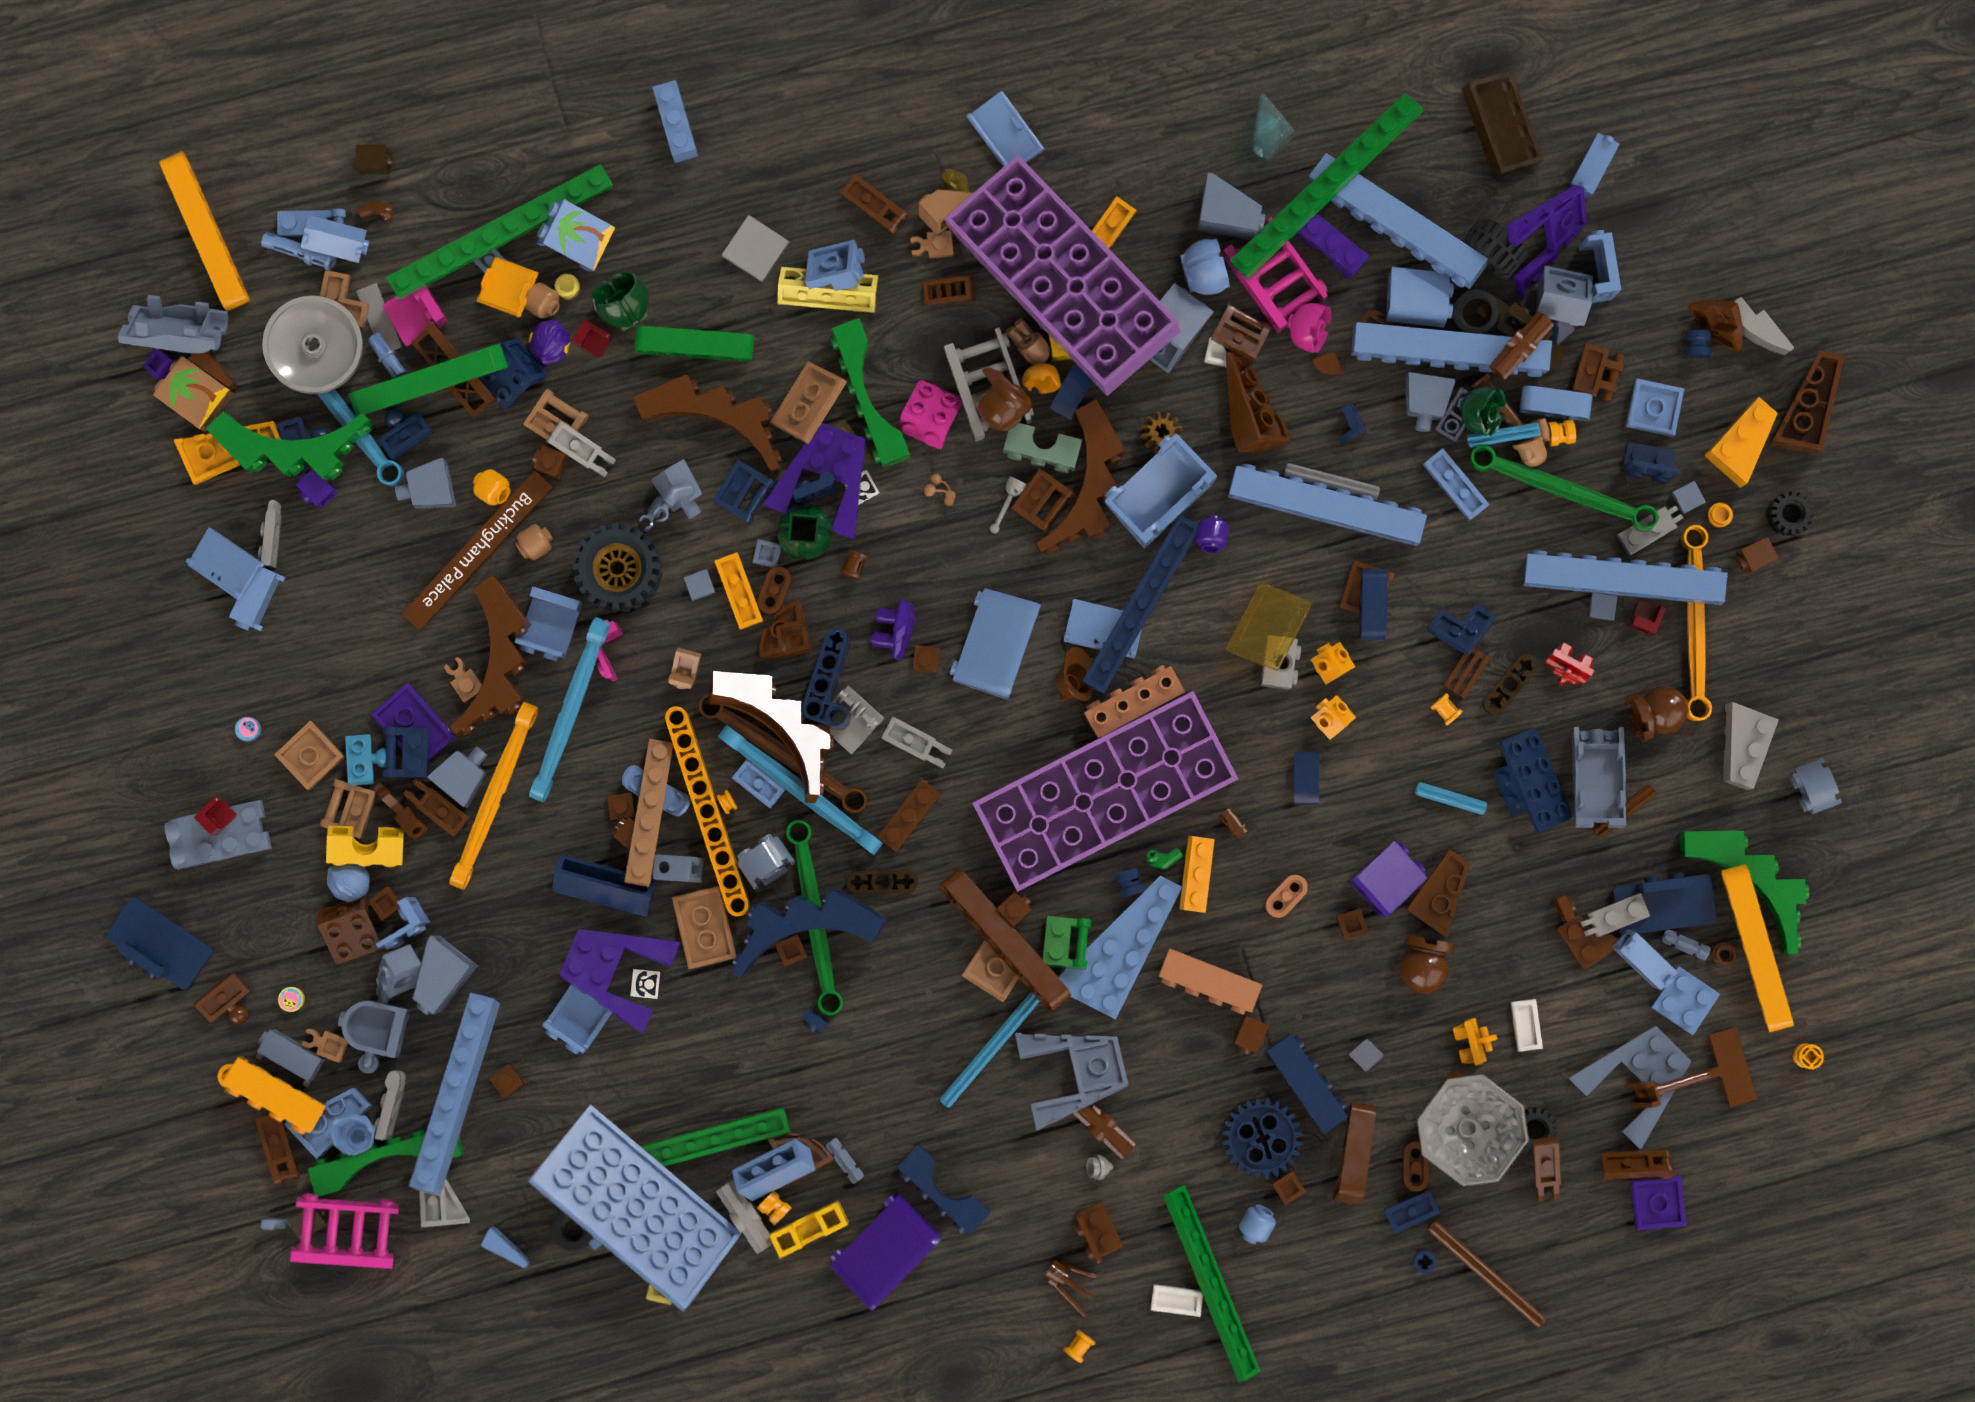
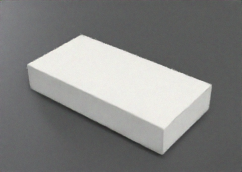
(1526, 1025)
(1176, 1300)

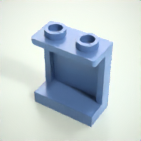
(1606, 265)
(576, 1020)

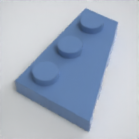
(320, 1139)

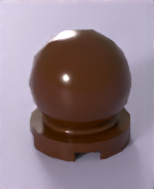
(1659, 711)
(1425, 965)

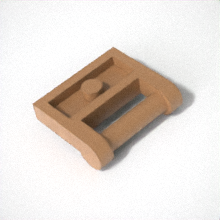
(544, 422)
(356, 808)

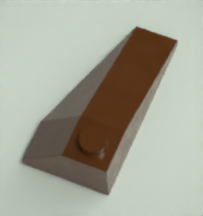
(1251, 415)

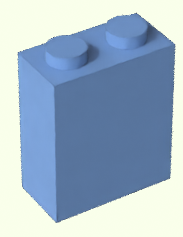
(1418, 297)

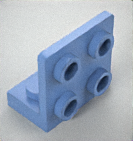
(410, 911)

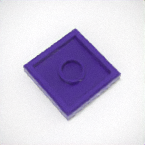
(1658, 1203)

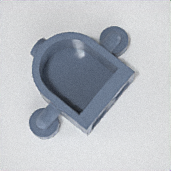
(375, 1029)

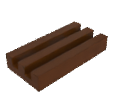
(1477, 654)

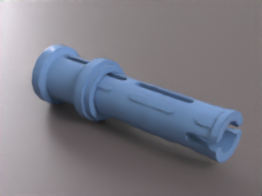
(294, 249)

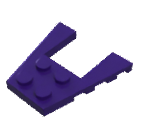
(1562, 219)
(831, 452)
(593, 964)

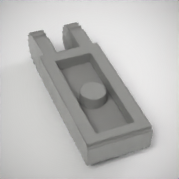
(578, 447)
(913, 741)
(390, 1105)

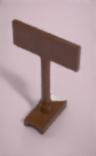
(1730, 1067)

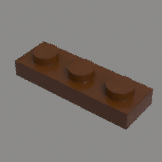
(909, 815)

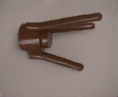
(1058, 1274)

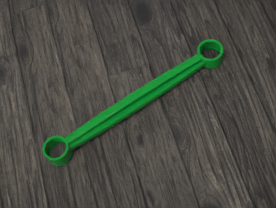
(1564, 488)
(818, 937)

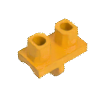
(1475, 1053)

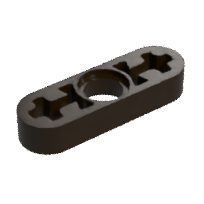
(1503, 703)
(863, 876)

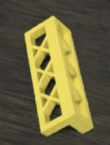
(797, 293)

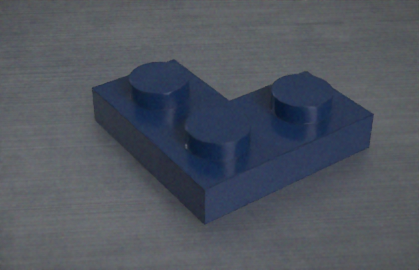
(1462, 634)

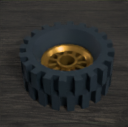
(606, 542)

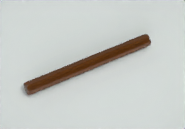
(1486, 1274)

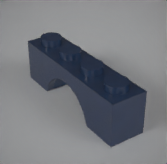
(965, 1211)

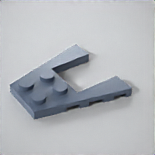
(1650, 1058)
(1096, 1068)

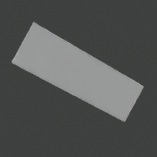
(377, 316)

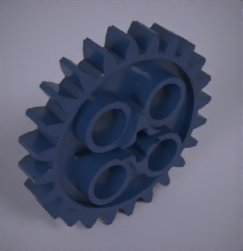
(1241, 1146)

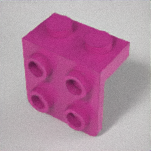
(929, 414)
(604, 665)

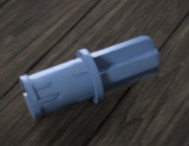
(386, 355)

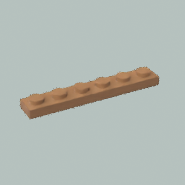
(649, 812)

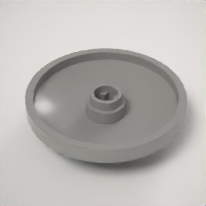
(312, 344)

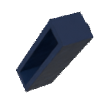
(601, 886)
(1306, 1082)

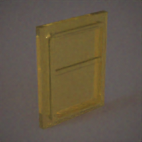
(1269, 626)

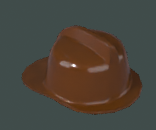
(1071, 676)

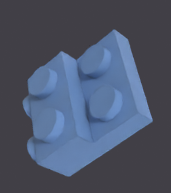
(835, 265)

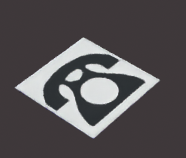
(868, 487)
(645, 983)

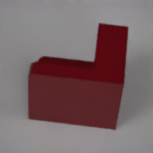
(592, 339)
(1646, 617)
(215, 816)

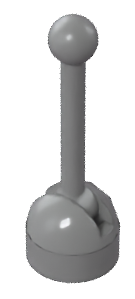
(1014, 488)

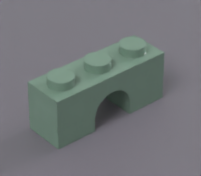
(1062, 455)

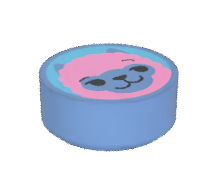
(247, 729)

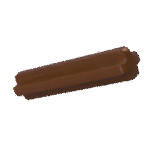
(1632, 805)

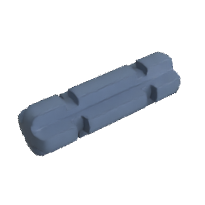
(1686, 944)
(844, 1160)

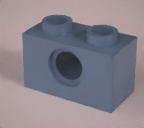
(398, 971)

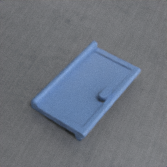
(999, 125)
(230, 564)
(1092, 624)

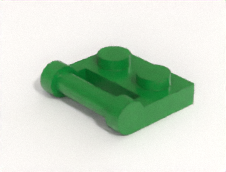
(1058, 940)

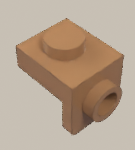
(684, 669)

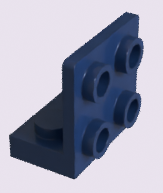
(522, 372)
(1649, 462)

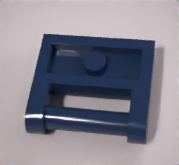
(736, 488)
(807, 491)
(415, 752)

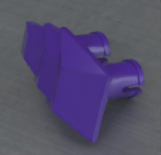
(903, 621)

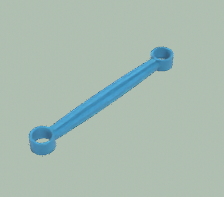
(368, 445)
(572, 702)
(794, 785)

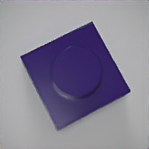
(158, 363)

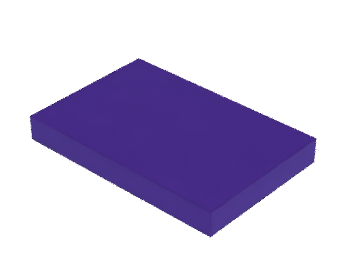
(410, 710)

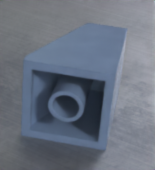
(1228, 211)
(1192, 318)
(441, 975)

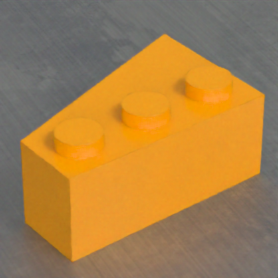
(1742, 442)

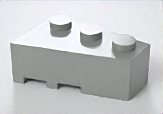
(1746, 744)

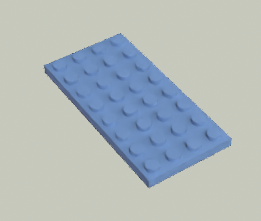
(635, 1207)

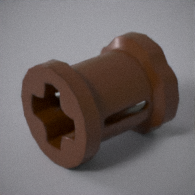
(853, 565)

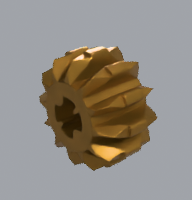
(1159, 423)

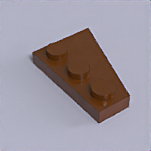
(1439, 895)

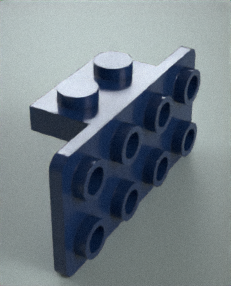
(1530, 782)
(1671, 902)
(158, 944)

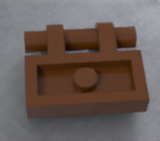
(1591, 369)

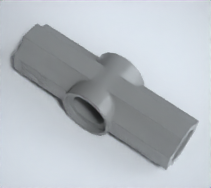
(745, 1217)

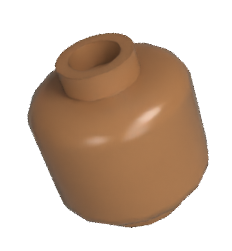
(542, 301)
(534, 542)

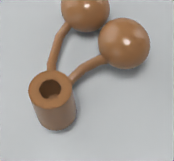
(930, 489)

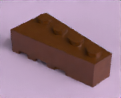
(1810, 412)

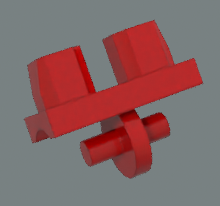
(1569, 668)

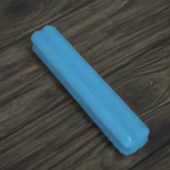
(1505, 434)
(1450, 798)

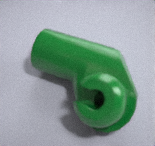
(1162, 860)

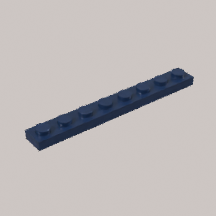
(1141, 604)

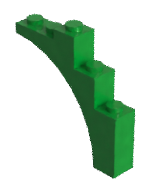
(320, 453)
(1780, 896)

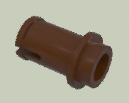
(1233, 823)

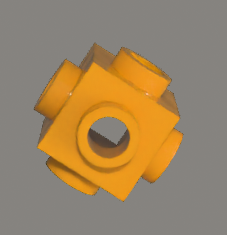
(1332, 662)
(1332, 716)

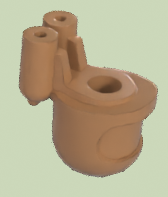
(1030, 345)
(1532, 449)

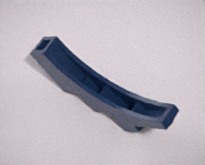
(772, 925)

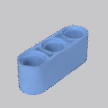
(1555, 403)

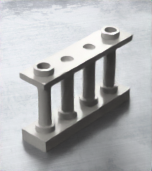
(965, 379)

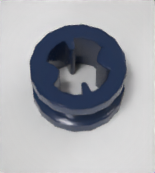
(1430, 1267)

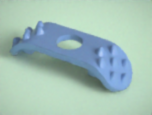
(674, 801)

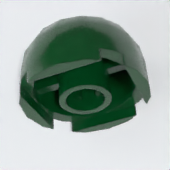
(1482, 410)

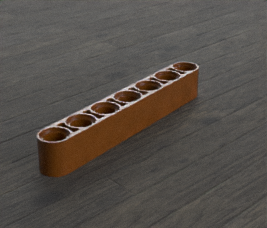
(1005, 940)

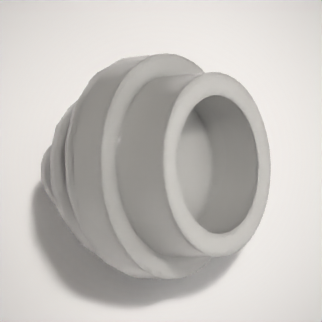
(1098, 1167)

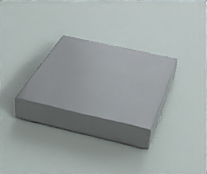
(755, 248)

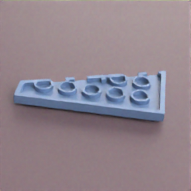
(1122, 950)

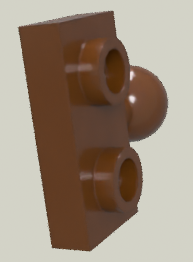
(223, 998)

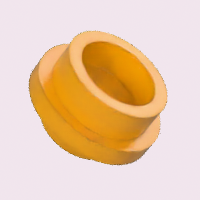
(1720, 515)

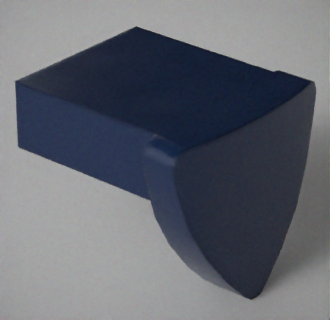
(1355, 422)

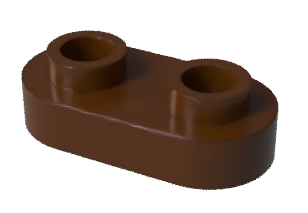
(773, 590)
(1416, 1165)

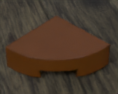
(1328, 364)

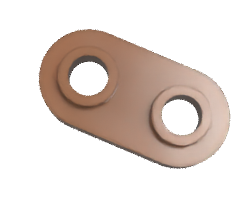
(1286, 896)

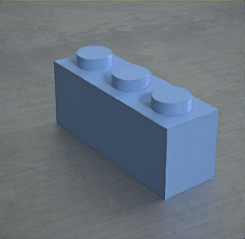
(675, 121)
(773, 1170)

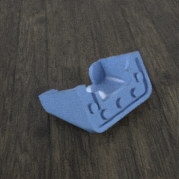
(1160, 490)
(995, 643)

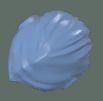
(348, 881)
(352, 1133)

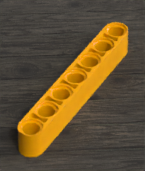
(204, 231)
(1757, 948)

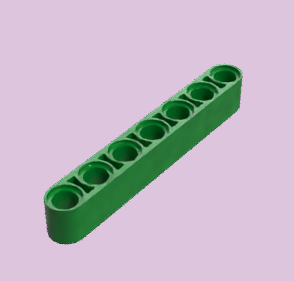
(428, 380)

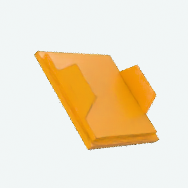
(506, 286)

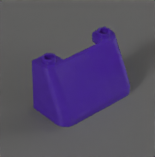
(885, 1251)

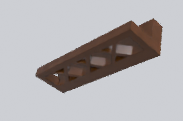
(451, 353)

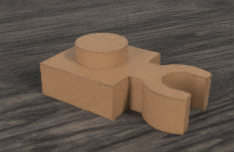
(936, 245)
(466, 683)
(329, 1046)

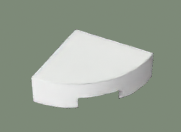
(1215, 354)

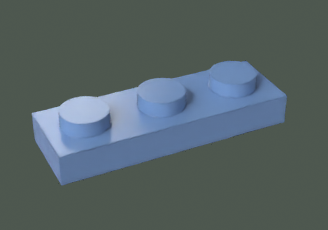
(1456, 484)

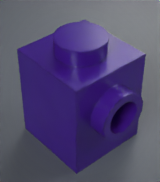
(315, 488)

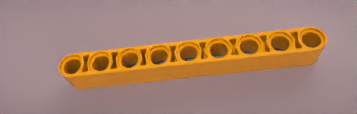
(699, 802)

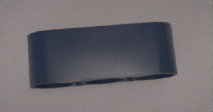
(1373, 604)

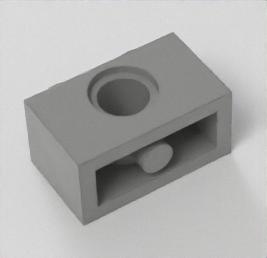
(1283, 678)

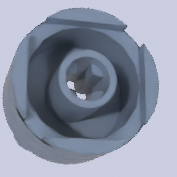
(1816, 786)
(764, 861)

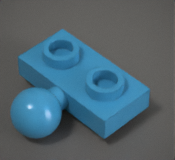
(361, 760)

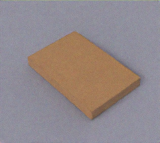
(808, 402)
(704, 927)

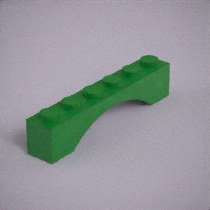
(853, 345)
(336, 1175)

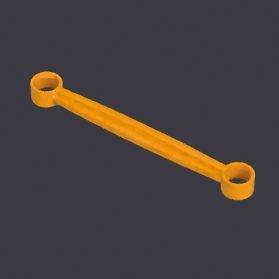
(1696, 630)
(491, 801)

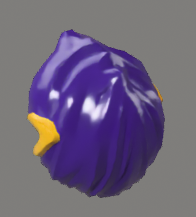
(549, 342)

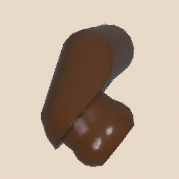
(378, 208)

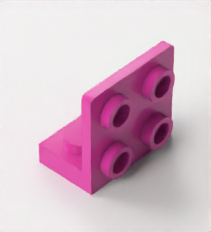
(414, 313)

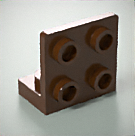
(348, 930)
(1098, 1230)

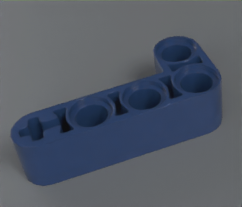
(832, 677)

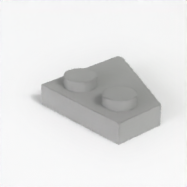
(442, 1209)

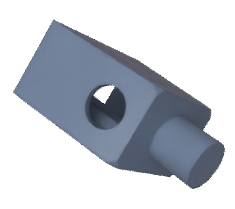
(1427, 398)
(428, 486)
(461, 775)
(680, 868)

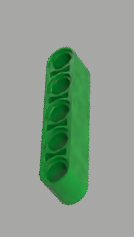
(694, 343)

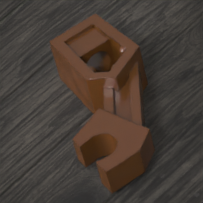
(406, 816)

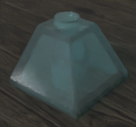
(1270, 129)

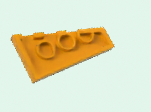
(208, 458)

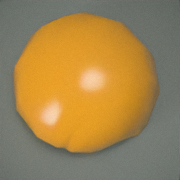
(1043, 377)

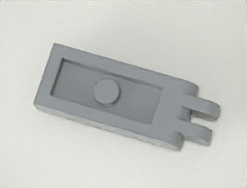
(270, 532)
(1634, 540)
(1616, 915)

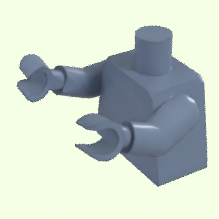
(676, 490)

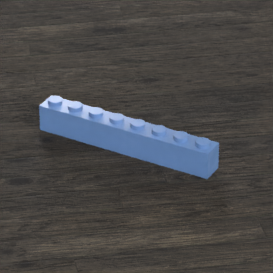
(1407, 228)
(1441, 348)
(1327, 505)
(1625, 579)
(455, 1094)

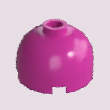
(1308, 326)

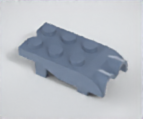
(175, 327)
(1599, 777)
(195, 846)

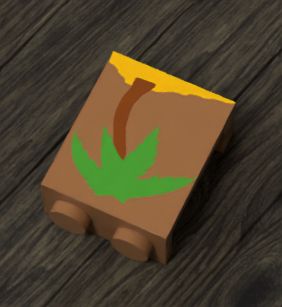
(192, 393)

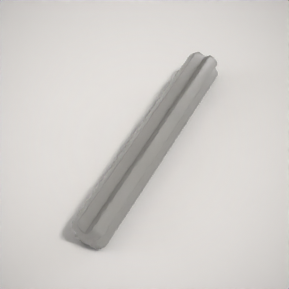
(1332, 481)

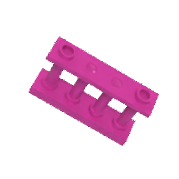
(1264, 296)
(354, 1255)

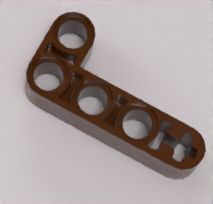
(1356, 1154)

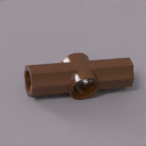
(1521, 345)
(1105, 1129)

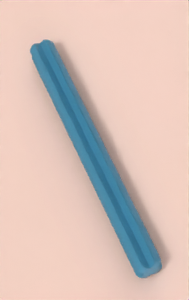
(989, 1050)

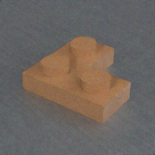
(336, 287)

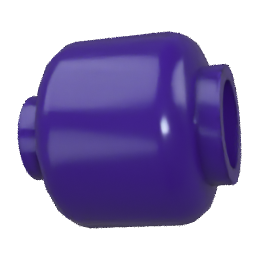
(1212, 534)

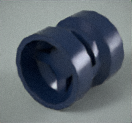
(1698, 344)
(1129, 883)

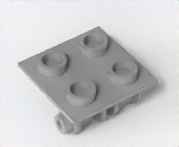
(862, 723)

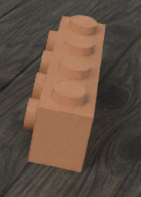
(1134, 702)
(1209, 980)

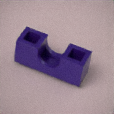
(1342, 252)

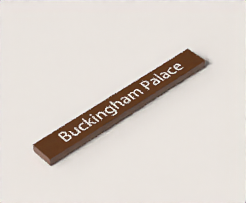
(477, 550)

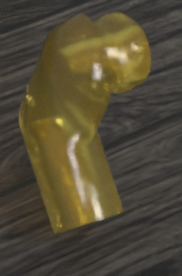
(956, 180)

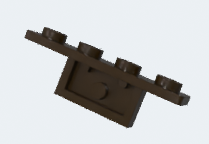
(1515, 319)

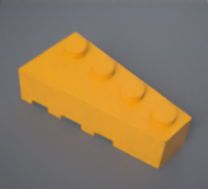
(273, 1095)

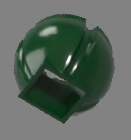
(621, 300)
(805, 548)

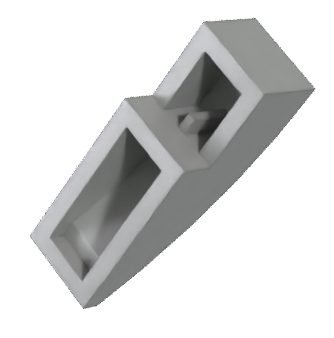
(1762, 330)

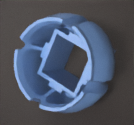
(1205, 268)

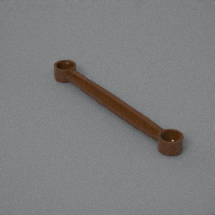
(778, 751)

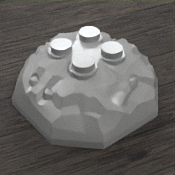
(1472, 1130)

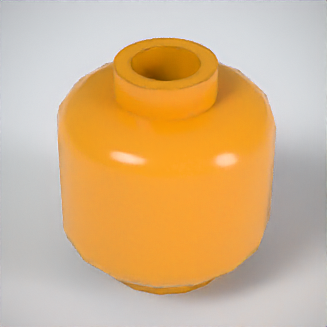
(491, 487)

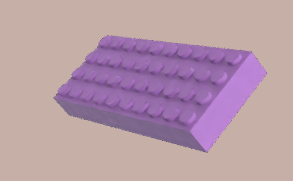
(1063, 275)
(1105, 791)

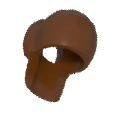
(1004, 403)

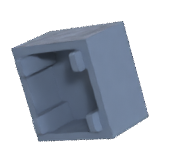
(1565, 295)

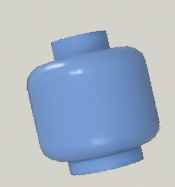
(1257, 1224)

